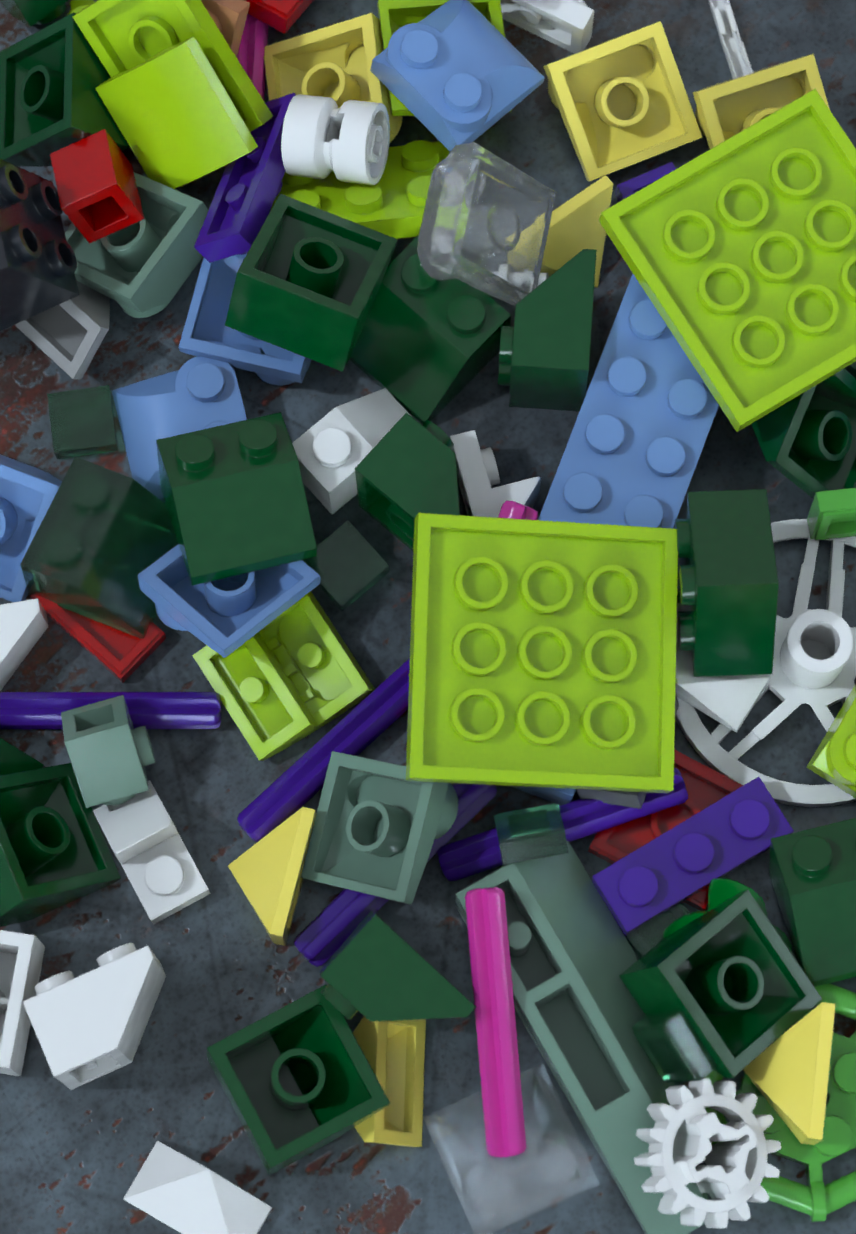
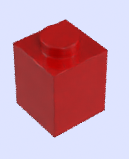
(96, 186)

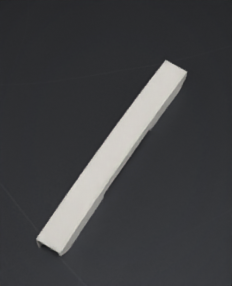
(730, 38)

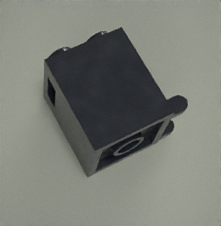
(34, 251)

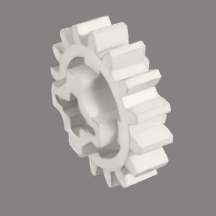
(683, 1141)

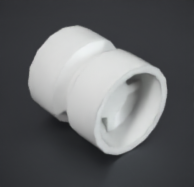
(330, 138)

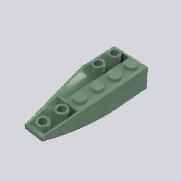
(583, 1015)

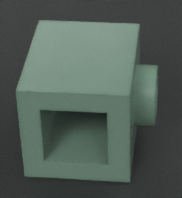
(107, 751)

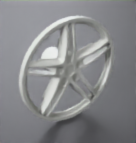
(810, 666)

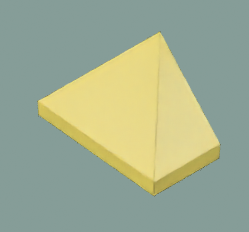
(577, 227)
(273, 871)
(397, 1059)
(796, 1073)

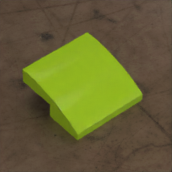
(177, 115)
(287, 678)

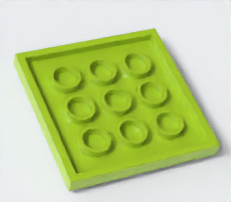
(753, 257)
(542, 654)

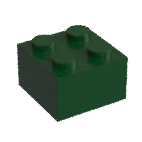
(727, 583)

